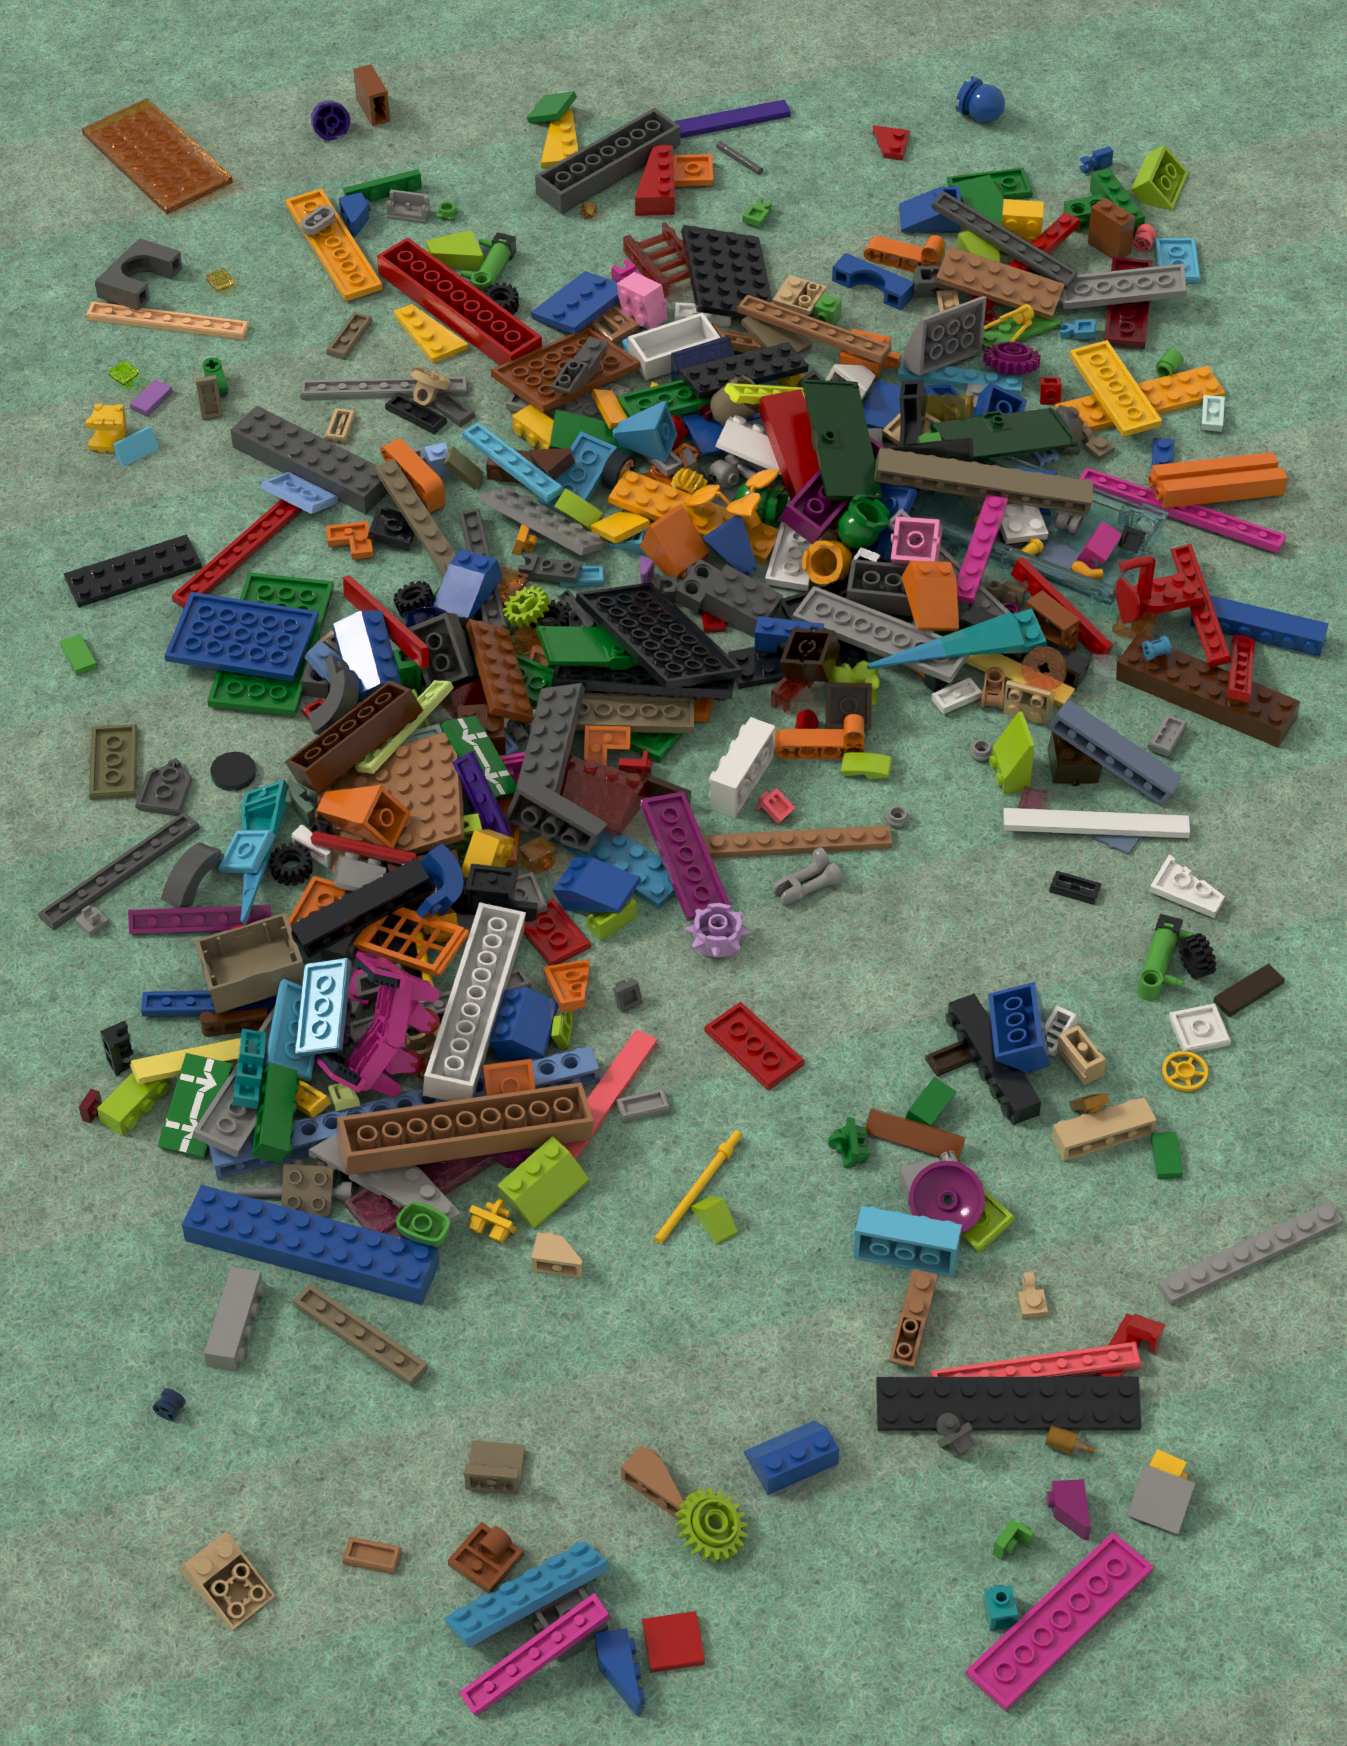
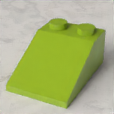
(1013, 756)

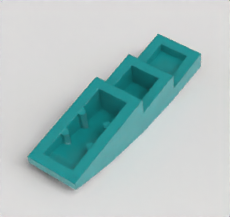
(249, 1068)

